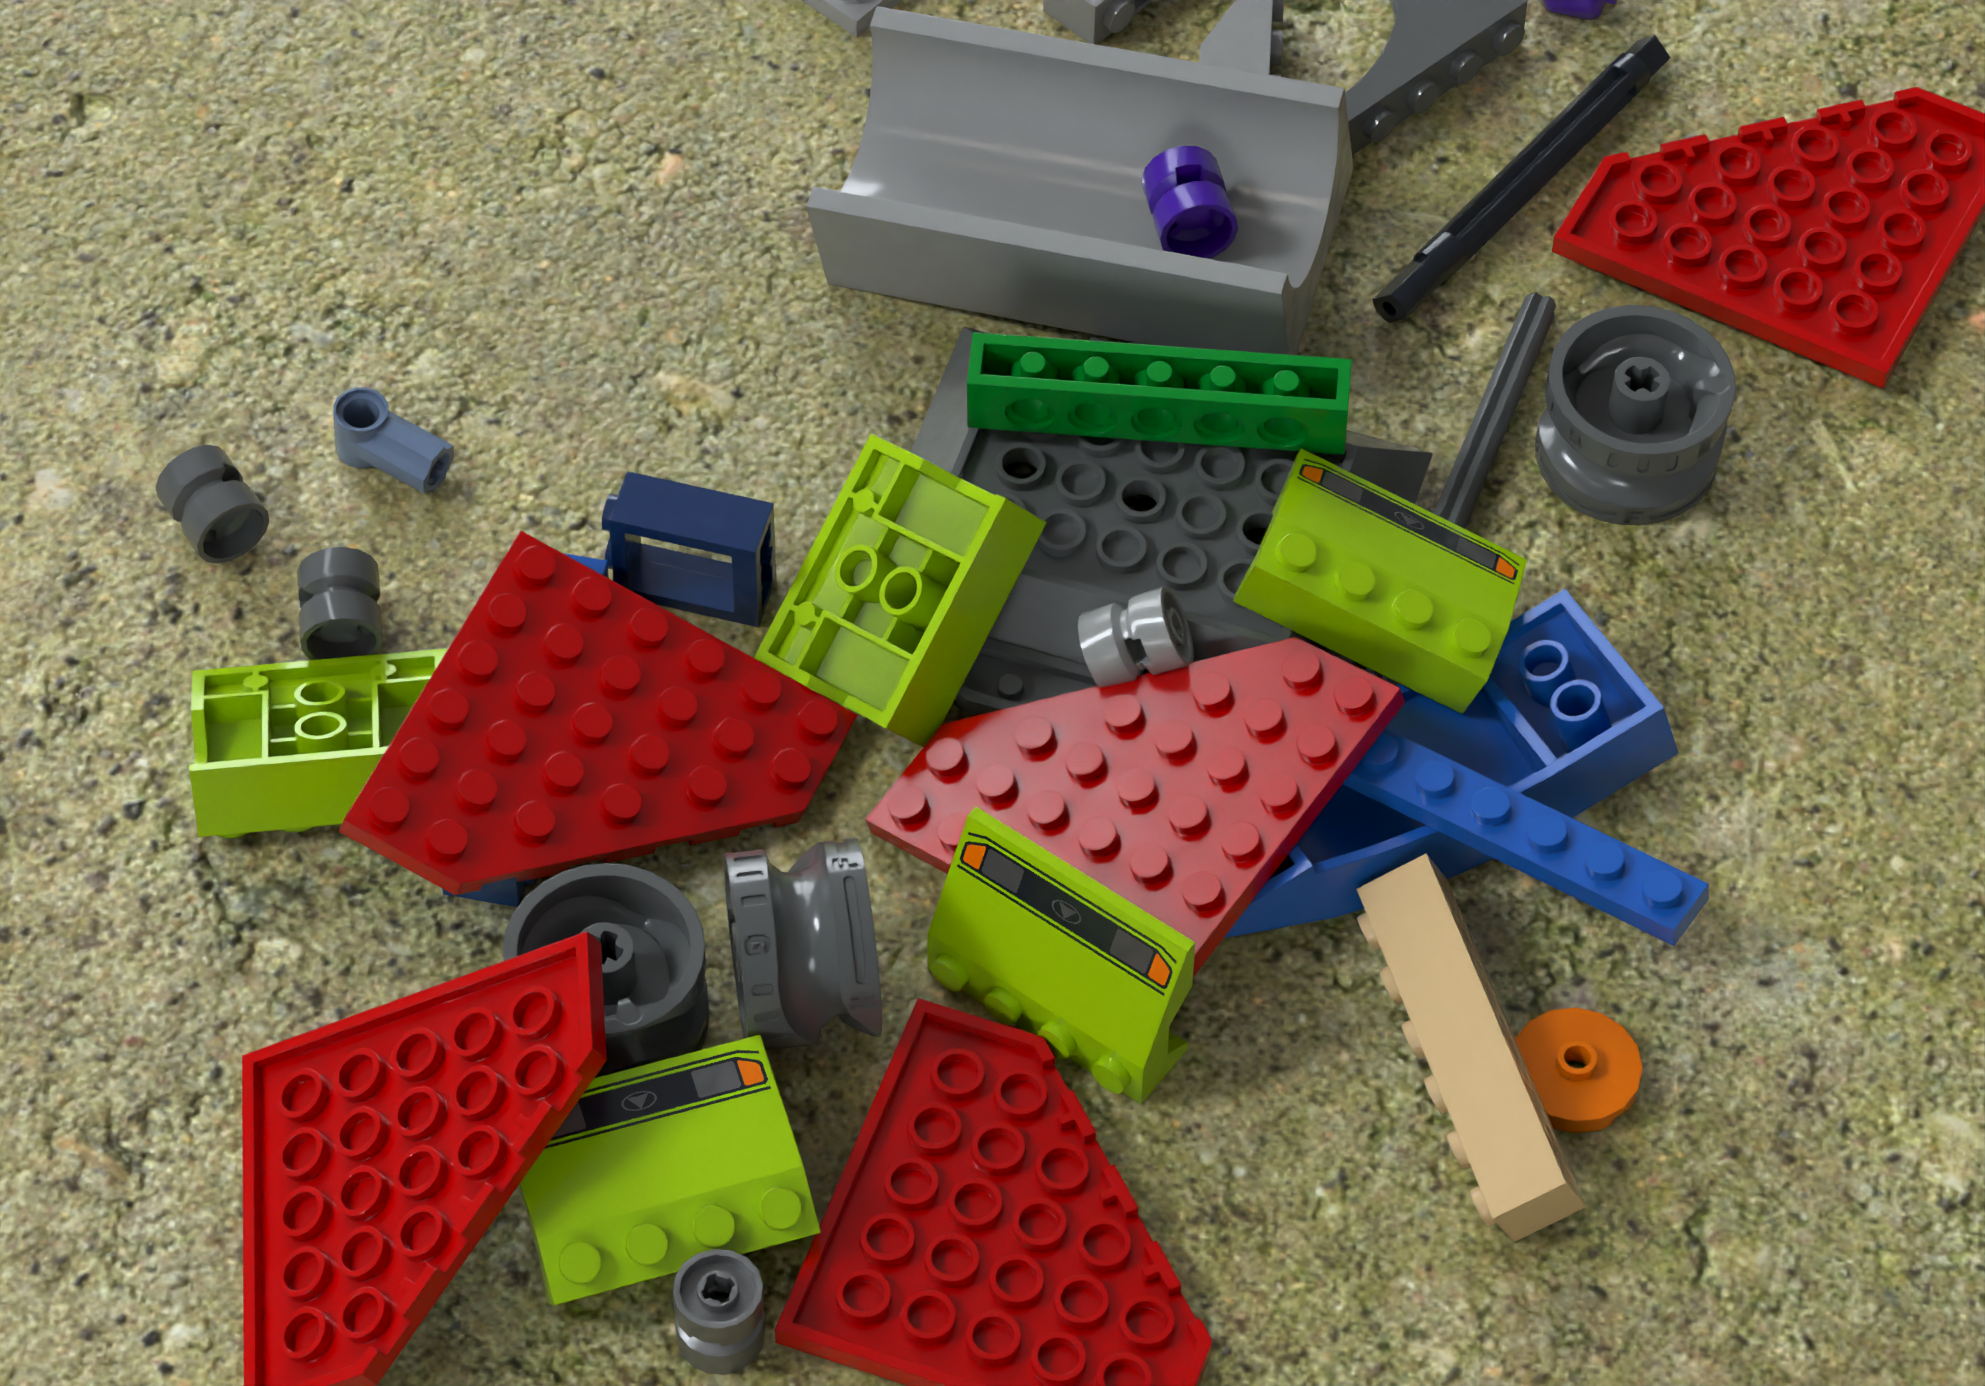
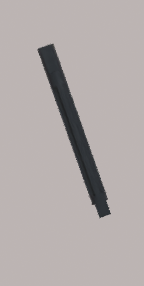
(1521, 179)

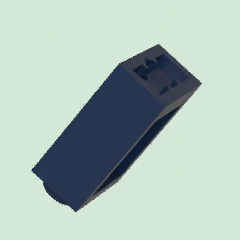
(700, 521)

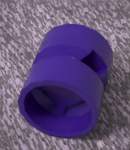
(1189, 202)

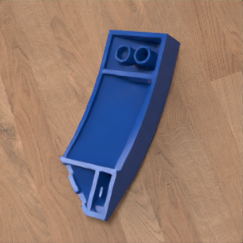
(1550, 722)

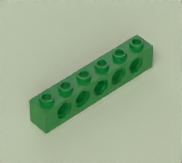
(1158, 393)

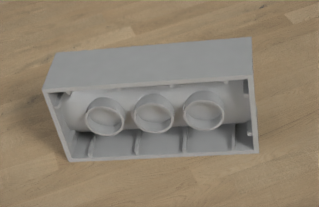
(1013, 186)

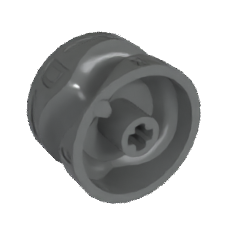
(1634, 415)
(802, 944)
(648, 949)

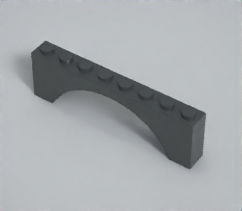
(1426, 55)

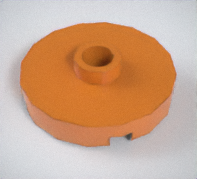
(1587, 1096)

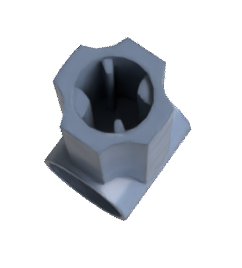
(376, 437)

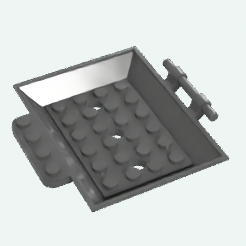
(1107, 553)

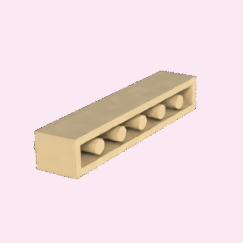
(1469, 1050)

